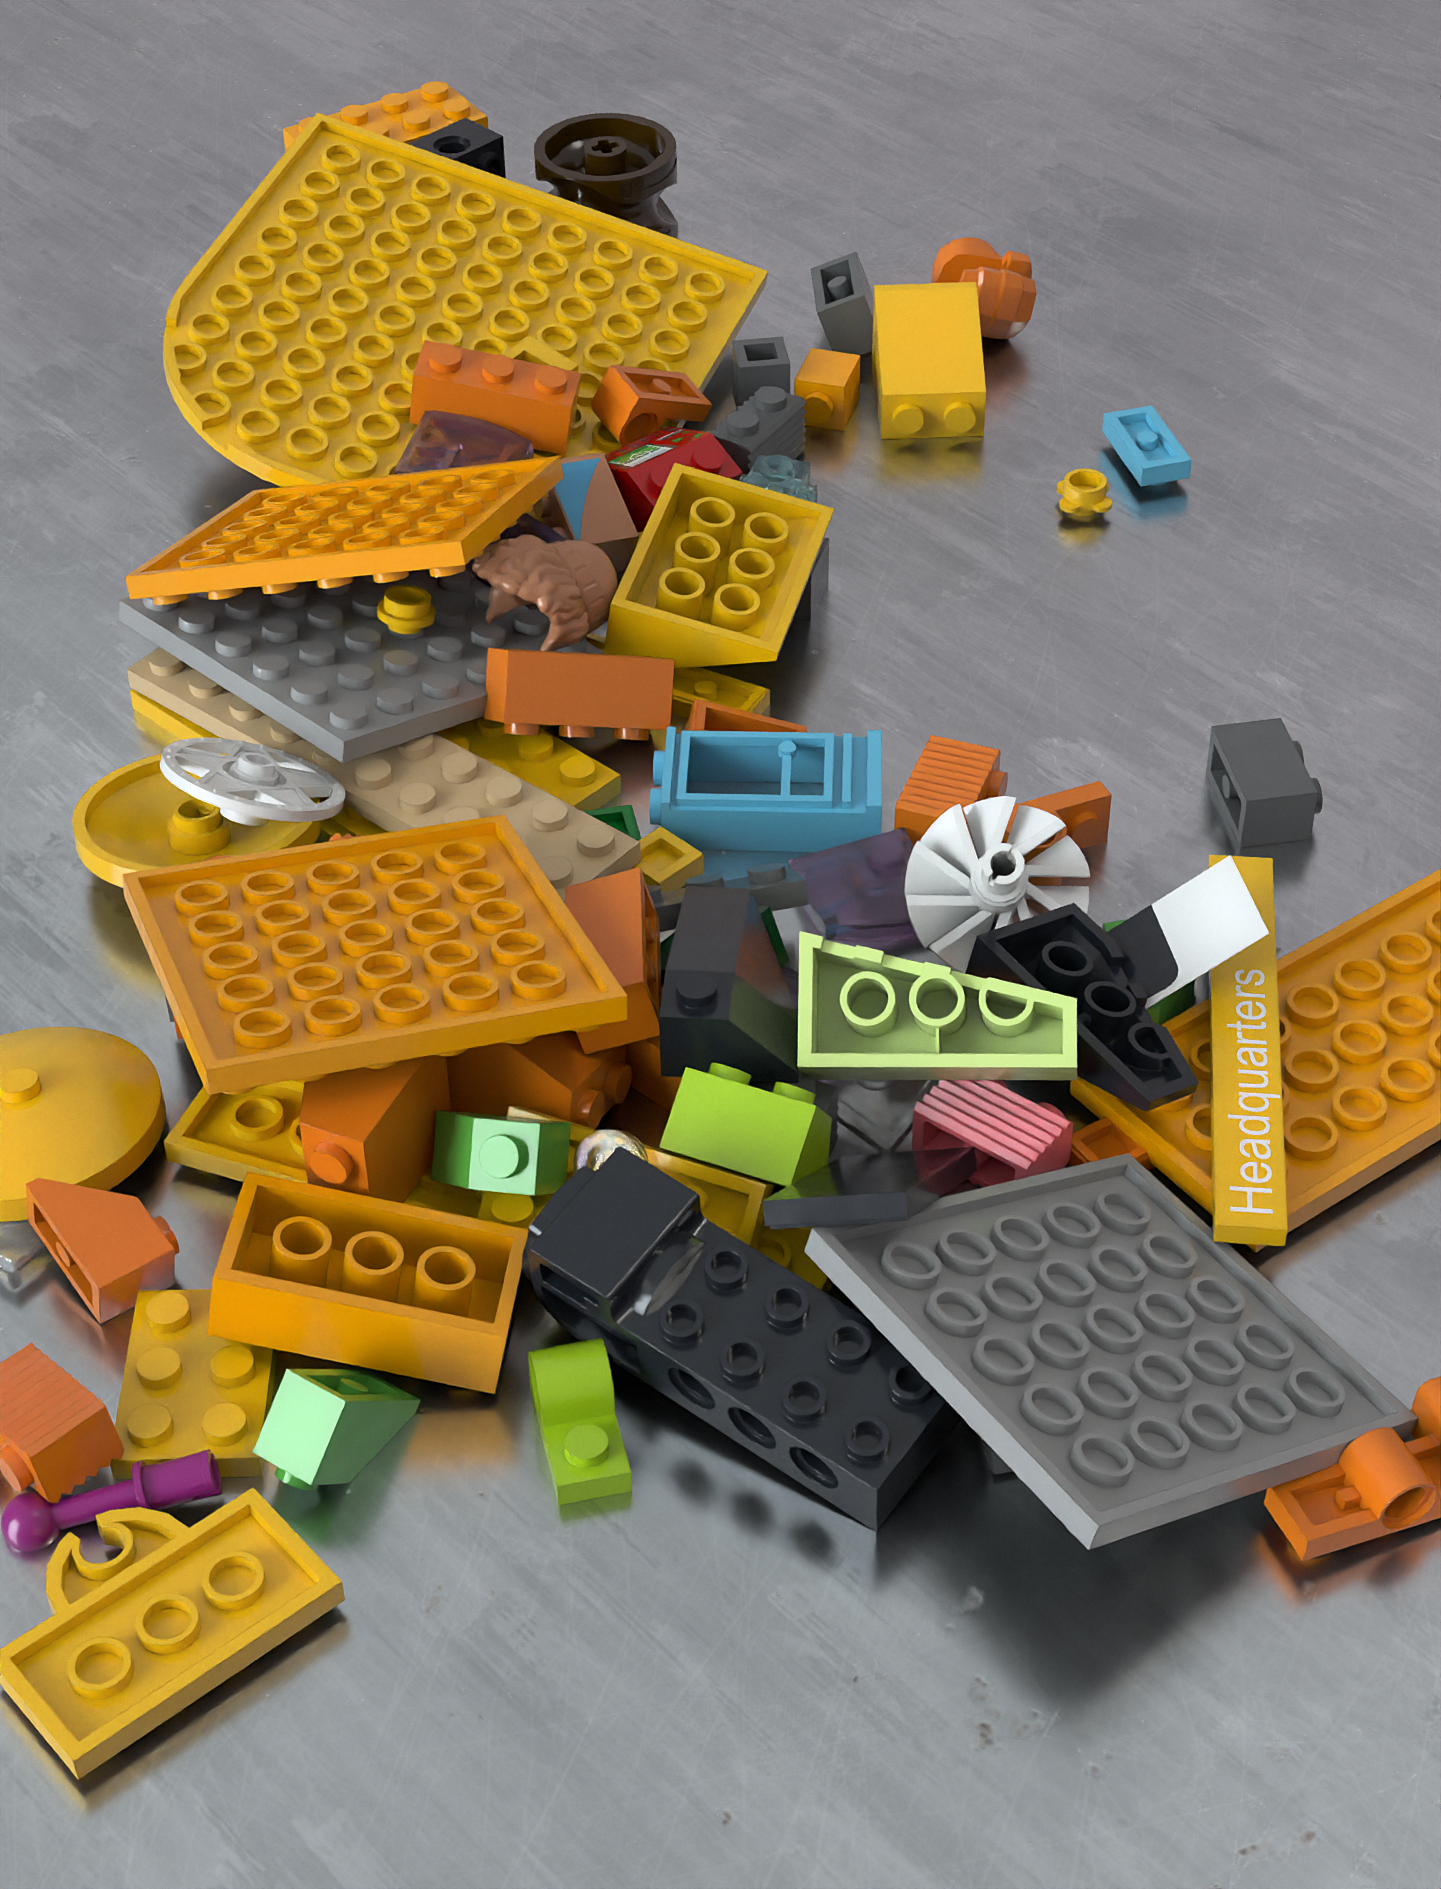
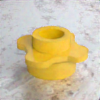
(1084, 492)

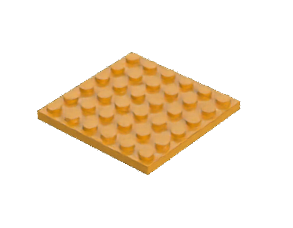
(348, 531)
(366, 953)

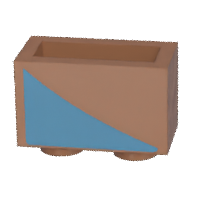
(590, 508)

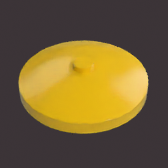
(146, 823)
(73, 1111)

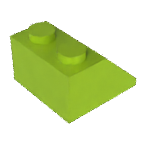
(746, 1128)

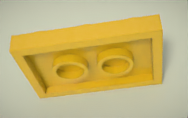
(190, 1388)

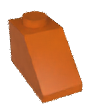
(102, 1243)

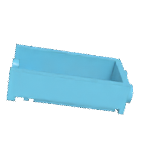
(761, 822)

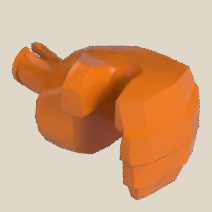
(1002, 284)

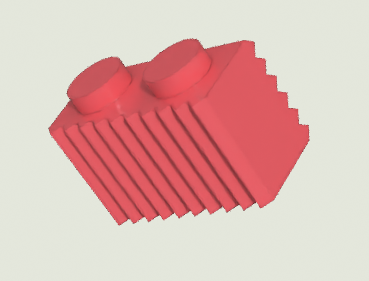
(1006, 1129)

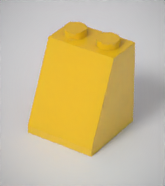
(928, 361)

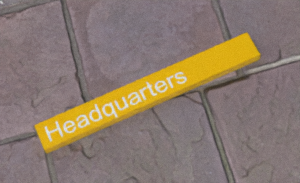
(1247, 1081)

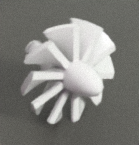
(960, 896)

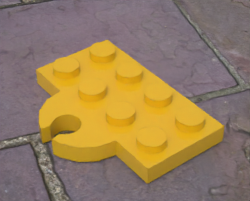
(159, 1622)

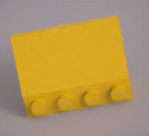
(716, 572)

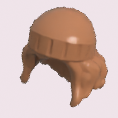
(564, 578)

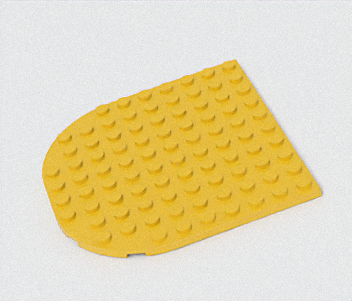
(358, 248)

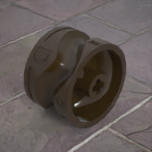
(611, 166)

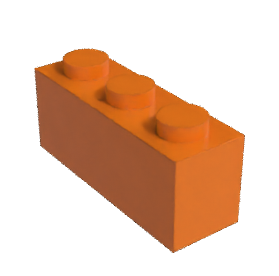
(501, 390)
(578, 692)
(626, 933)

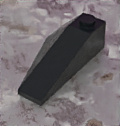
(726, 992)
(1115, 1035)

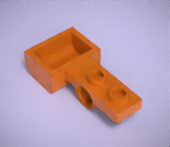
(1371, 1489)

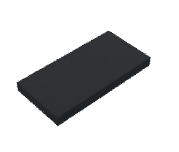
(870, 1188)

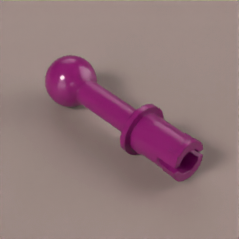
(34, 1523)

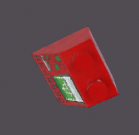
(646, 464)

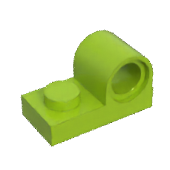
(579, 1421)

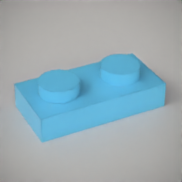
(1146, 446)

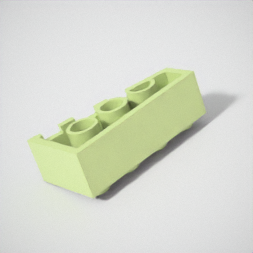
(920, 1021)

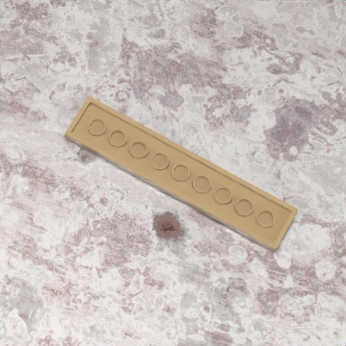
(409, 783)

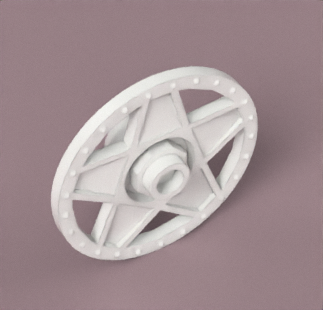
(250, 781)

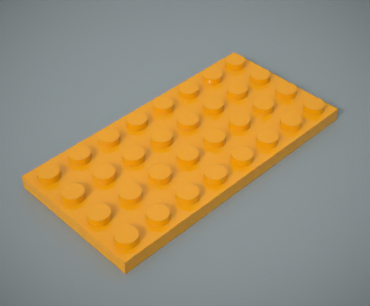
(1353, 1061)

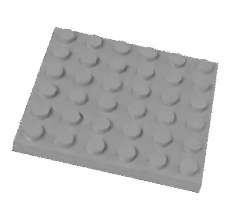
(334, 667)
(1108, 1345)

